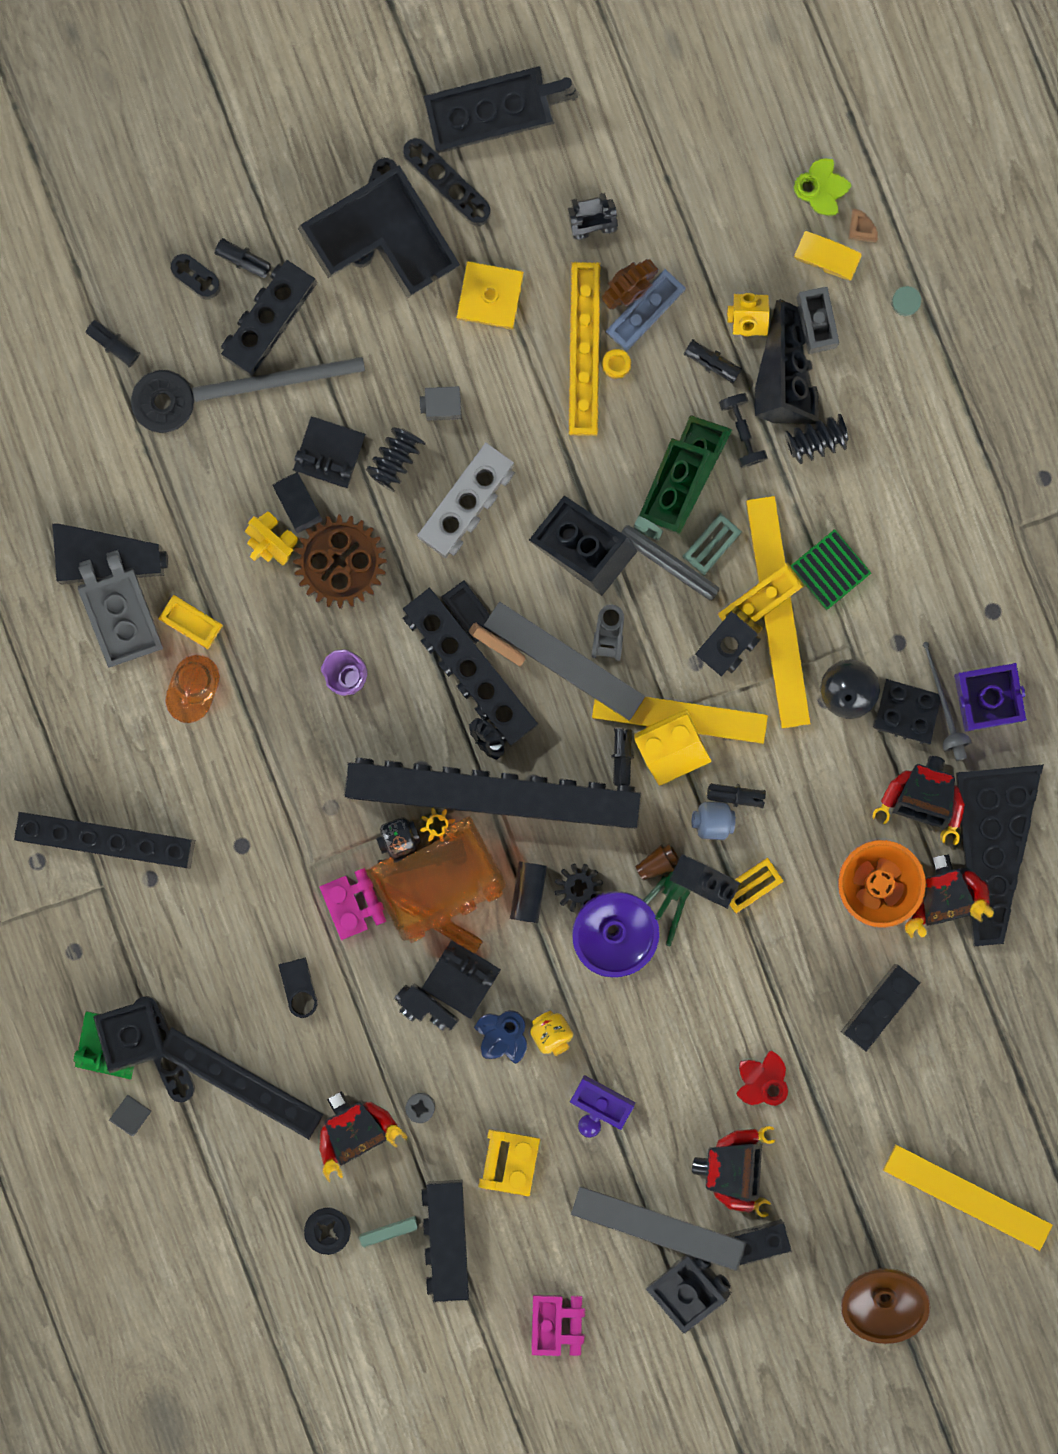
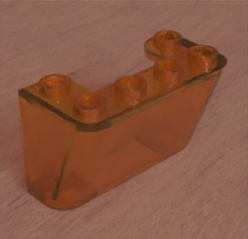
(438, 881)

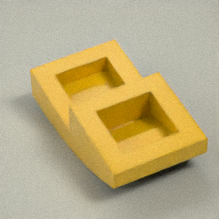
(828, 255)

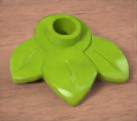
(826, 187)

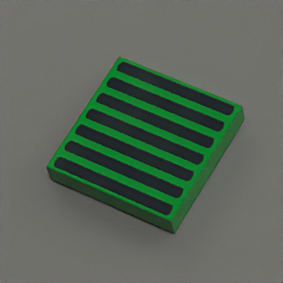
(830, 569)

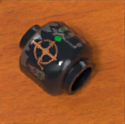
(398, 838)

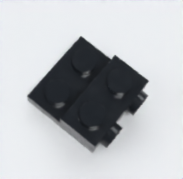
(418, 1003)
(689, 1291)

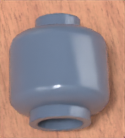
(714, 820)

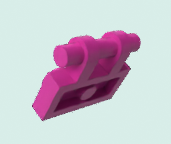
(344, 907)
(547, 1324)

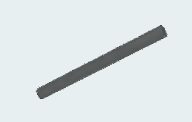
(278, 379)

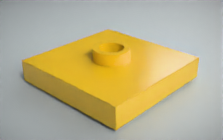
(490, 295)

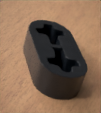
(191, 281)

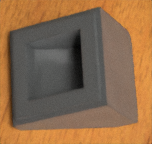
(130, 1115)

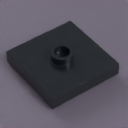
(129, 1036)

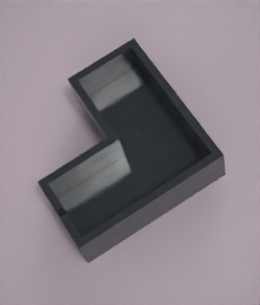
(384, 218)

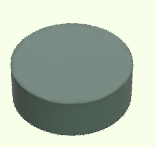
(906, 301)

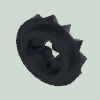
(487, 738)
(313, 1231)

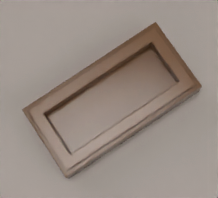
(497, 644)

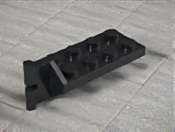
(494, 108)

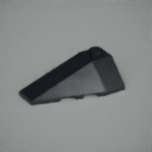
(783, 379)

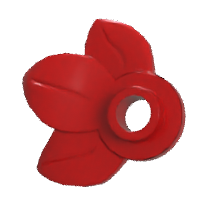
(760, 1077)

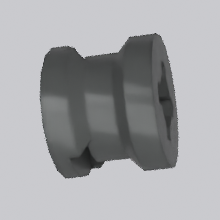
(421, 1103)

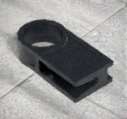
(297, 979)

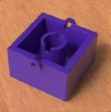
(990, 697)

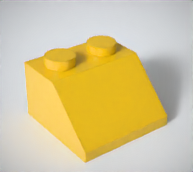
(672, 747)

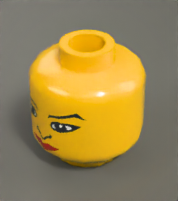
(551, 1033)

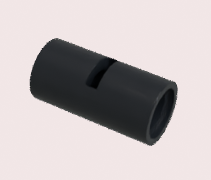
(528, 892)

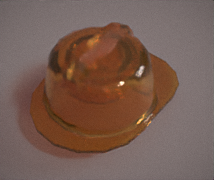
(192, 688)

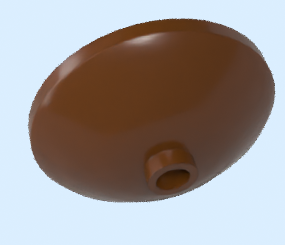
(885, 1317)

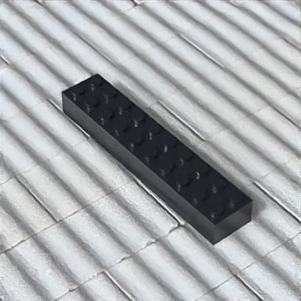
(492, 795)

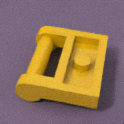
(519, 1163)

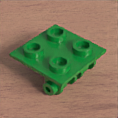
(90, 1053)

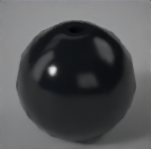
(850, 689)

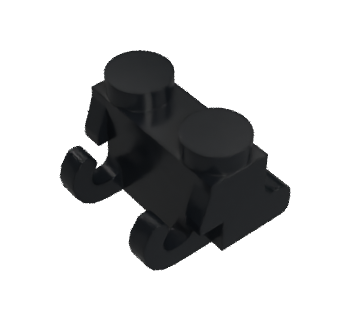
(592, 216)

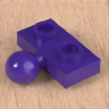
(601, 1104)

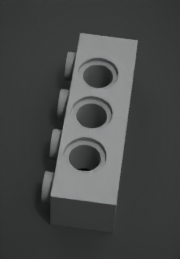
(486, 460)

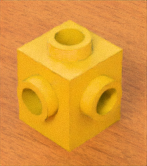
(749, 314)

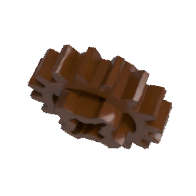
(630, 284)

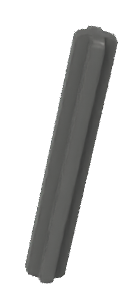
(671, 563)

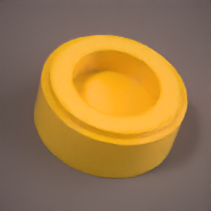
(616, 363)

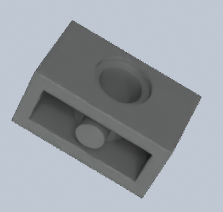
(817, 320)

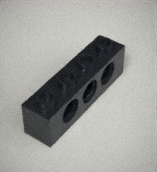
(250, 358)

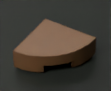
(862, 227)

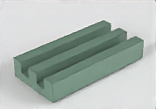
(696, 562)
(388, 1231)

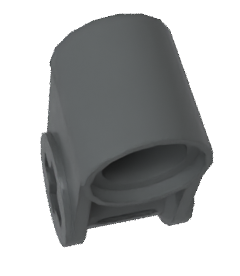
(608, 635)

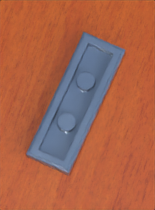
(646, 310)

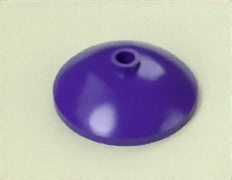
(617, 952)

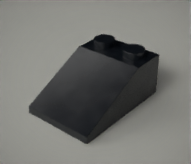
(583, 545)

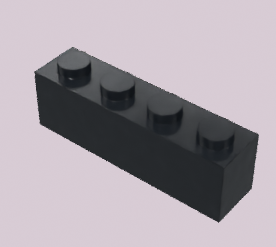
(447, 1240)

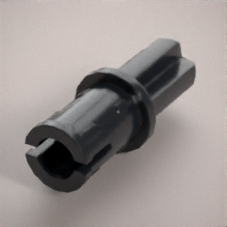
(242, 258)
(112, 343)
(622, 756)
(736, 795)

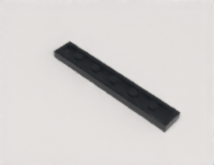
(241, 1084)

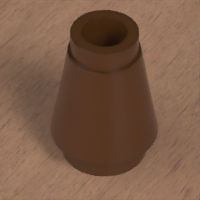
(658, 862)

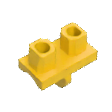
(267, 543)

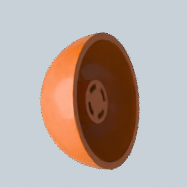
(897, 880)

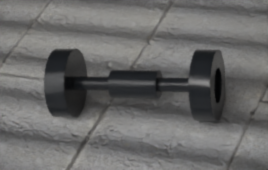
(733, 403)

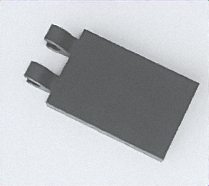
(118, 612)

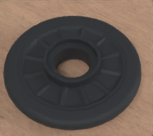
(162, 383)

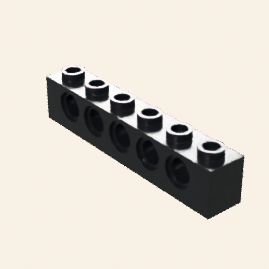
(429, 605)
(104, 840)

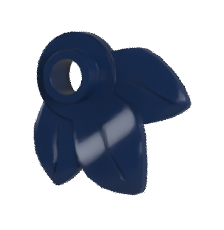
(501, 1040)

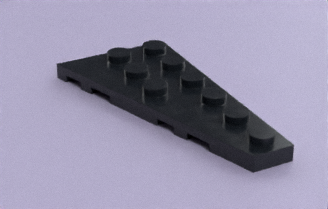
(995, 838)

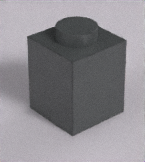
(441, 403)

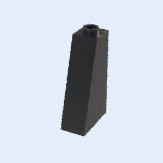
(77, 545)

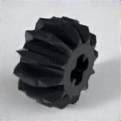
(587, 893)

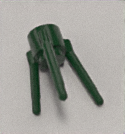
(672, 892)

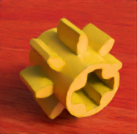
(430, 821)

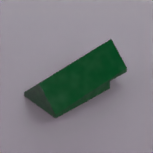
(684, 473)

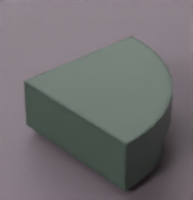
(647, 528)

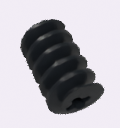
(817, 438)
(394, 457)

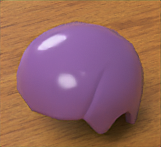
(344, 672)

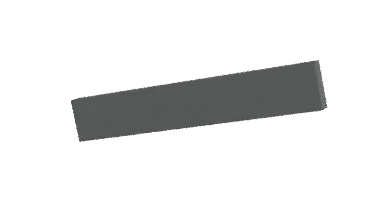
(564, 661)
(658, 1228)

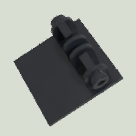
(329, 452)
(907, 711)
(461, 979)

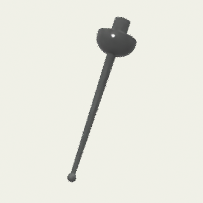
(955, 741)

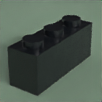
(880, 1007)

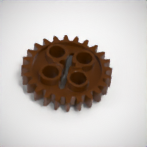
(358, 579)

